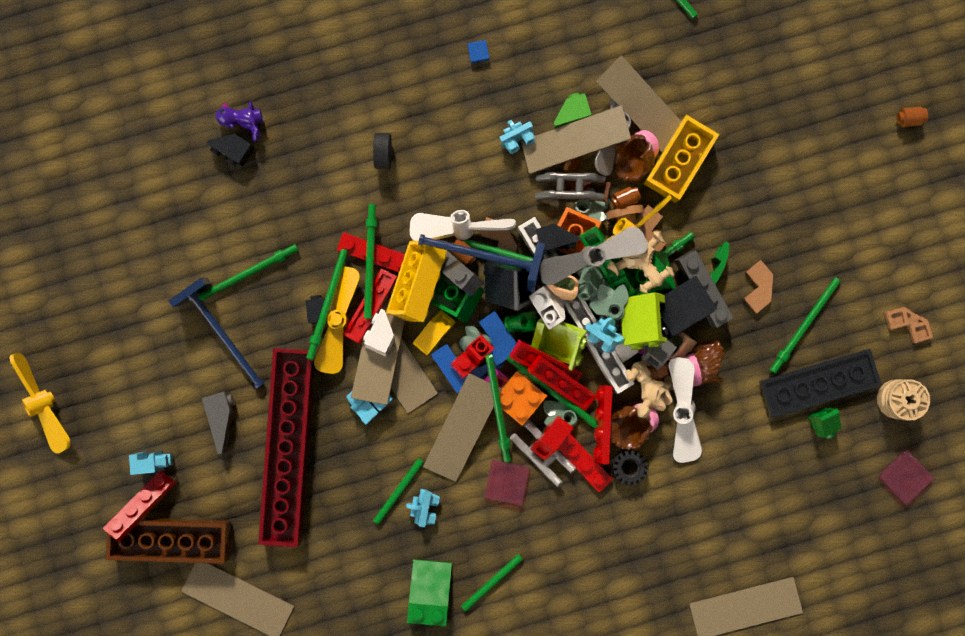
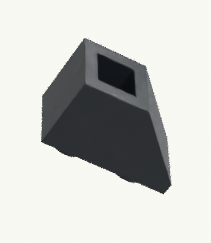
(233, 147)
(556, 238)

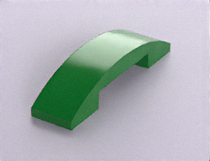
(595, 237)
(720, 258)

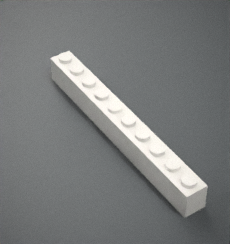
(581, 315)

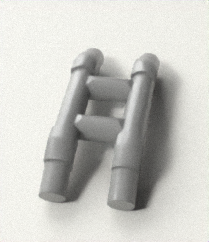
(542, 465)

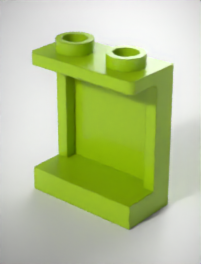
(643, 321)
(561, 342)

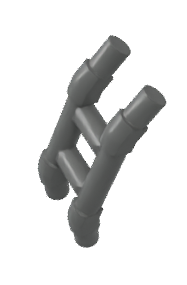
(578, 194)

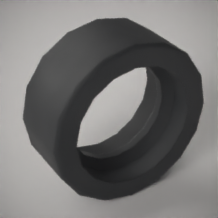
(382, 151)

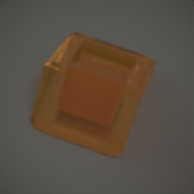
(572, 166)

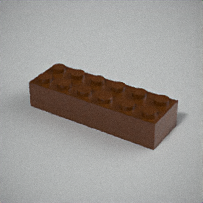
(173, 541)

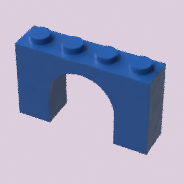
(501, 341)

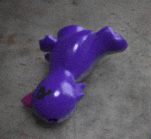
(247, 118)

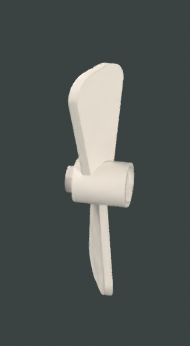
(456, 225)
(687, 442)

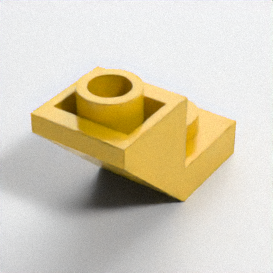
(433, 332)

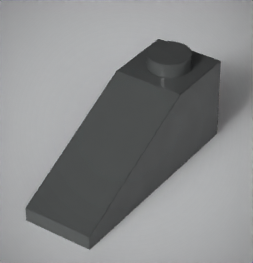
(460, 274)
(220, 414)

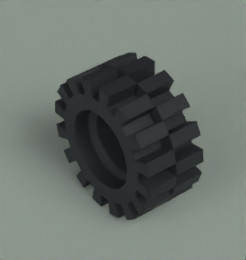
(618, 467)

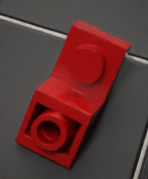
(472, 356)
(552, 438)

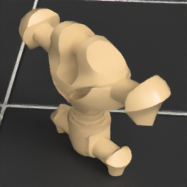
(643, 262)
(654, 393)

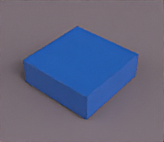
(478, 51)

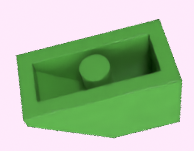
(574, 109)

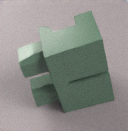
(590, 279)

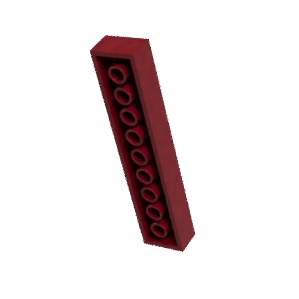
(286, 448)

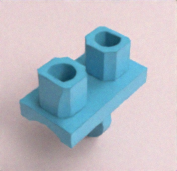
(515, 133)
(604, 331)
(420, 507)

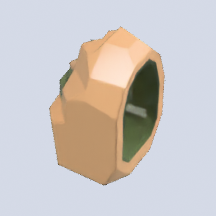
(566, 288)
(684, 345)

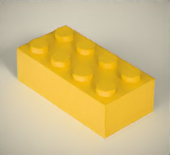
(681, 159)
(416, 282)

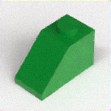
(826, 422)

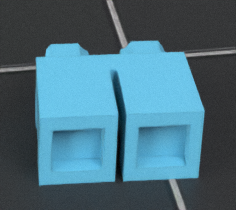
(366, 409)
(154, 462)

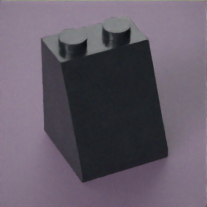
(506, 285)
(685, 307)

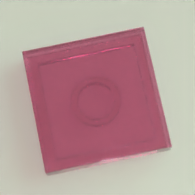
(905, 477)
(506, 482)

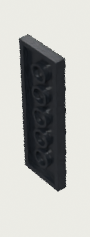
(820, 383)

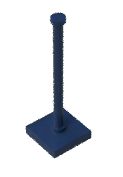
(531, 266)
(192, 294)

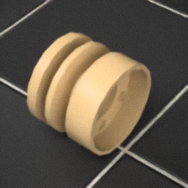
(893, 402)

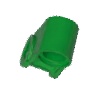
(522, 322)

